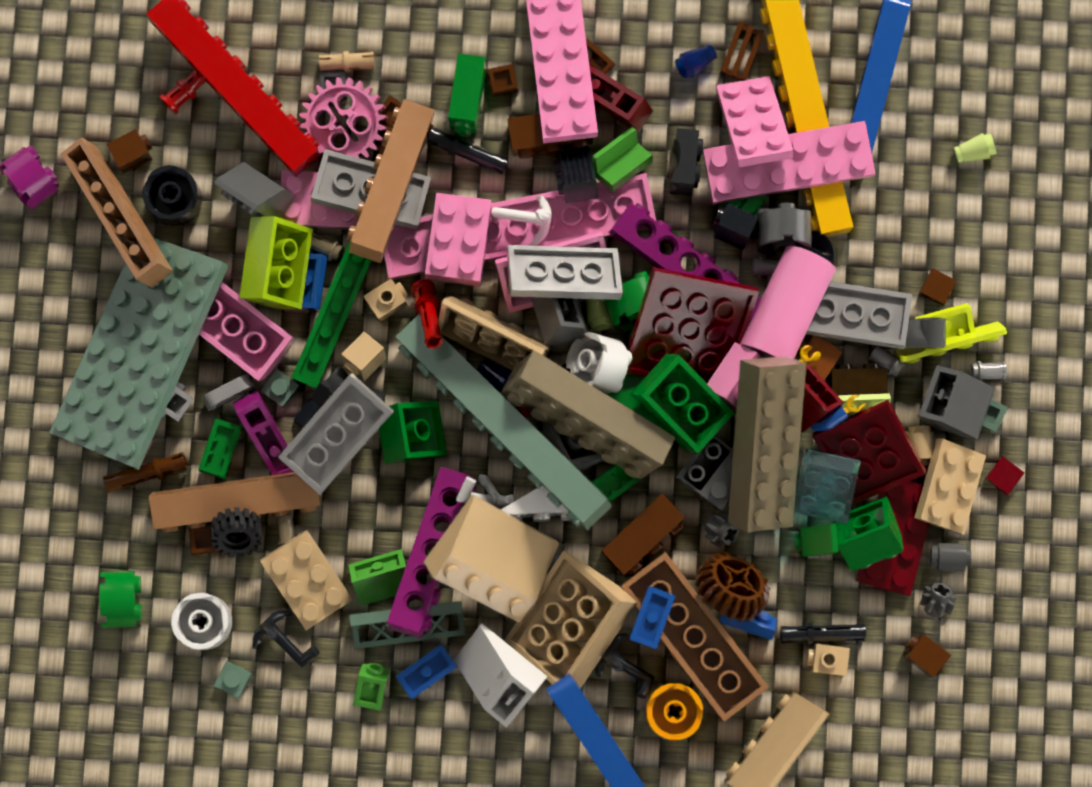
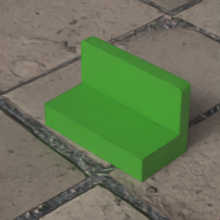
(620, 160)
(377, 576)

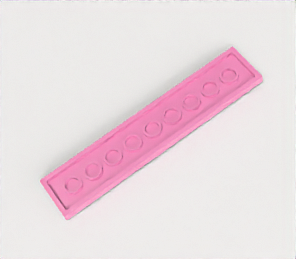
(409, 247)

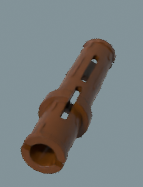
(156, 469)

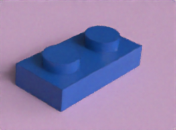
(314, 282)
(652, 617)
(761, 625)
(426, 671)

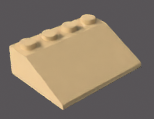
(487, 334)
(493, 558)
(571, 621)
(779, 743)

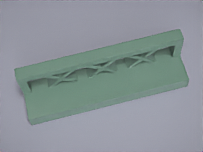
(382, 616)

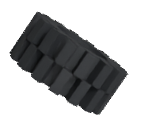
(236, 521)

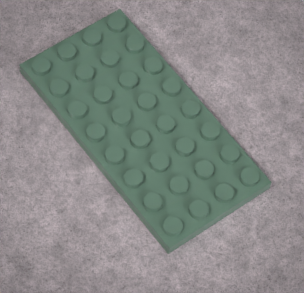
(138, 356)

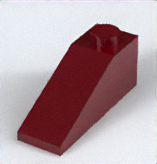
(619, 100)

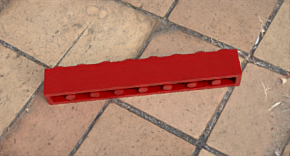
(234, 85)

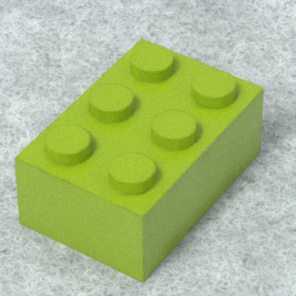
(276, 263)

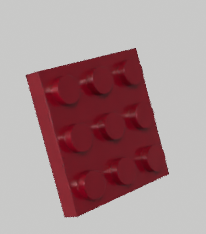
(880, 444)

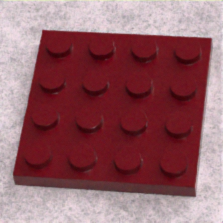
(690, 319)

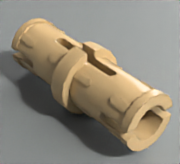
(346, 61)

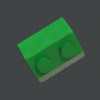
(412, 433)
(869, 535)

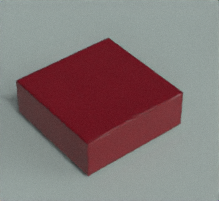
(1004, 475)

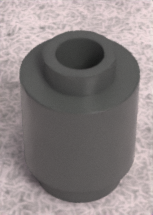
(950, 557)

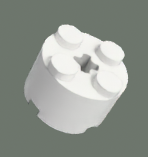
(599, 362)
(214, 631)

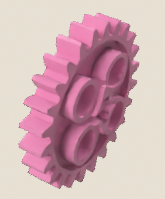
(362, 107)

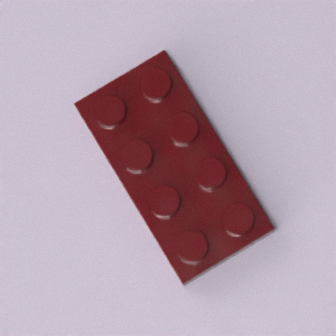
(900, 571)

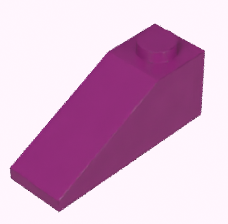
(263, 431)

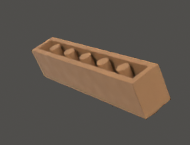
(391, 180)
(116, 212)
(201, 503)

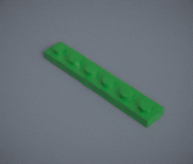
(331, 319)

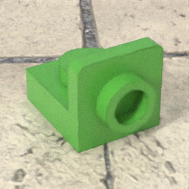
(371, 686)

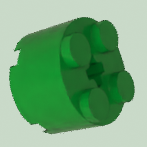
(625, 311)
(119, 599)

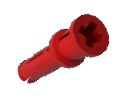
(183, 91)
(427, 305)

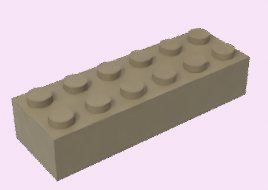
(587, 415)
(766, 443)

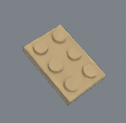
(950, 486)
(306, 579)

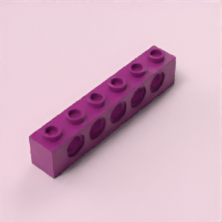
(626, 232)
(401, 617)

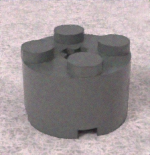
(783, 228)

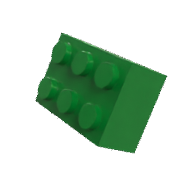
(682, 403)

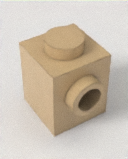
(386, 299)
(363, 357)
(828, 659)

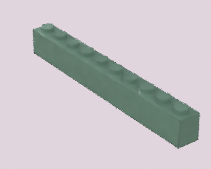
(506, 425)

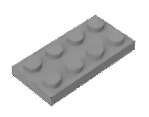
(343, 183)
(564, 272)
(863, 315)
(335, 434)

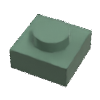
(280, 388)
(994, 416)
(232, 679)

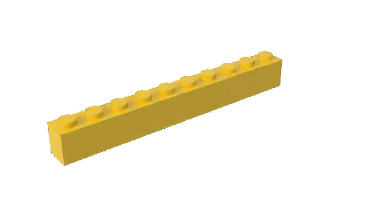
(804, 104)

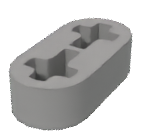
(228, 392)

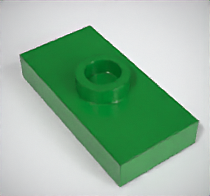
(220, 448)
(614, 482)

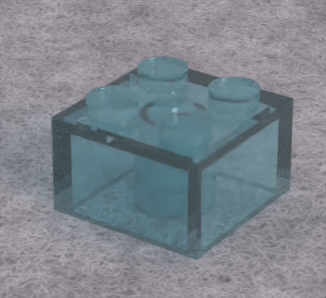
(826, 486)

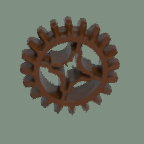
(732, 586)

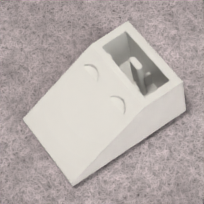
(537, 506)
(498, 675)

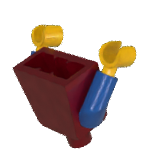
(820, 403)

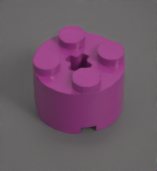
(28, 177)

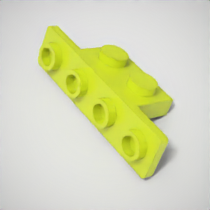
(959, 334)

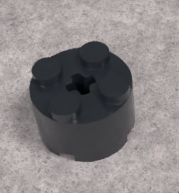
(157, 194)

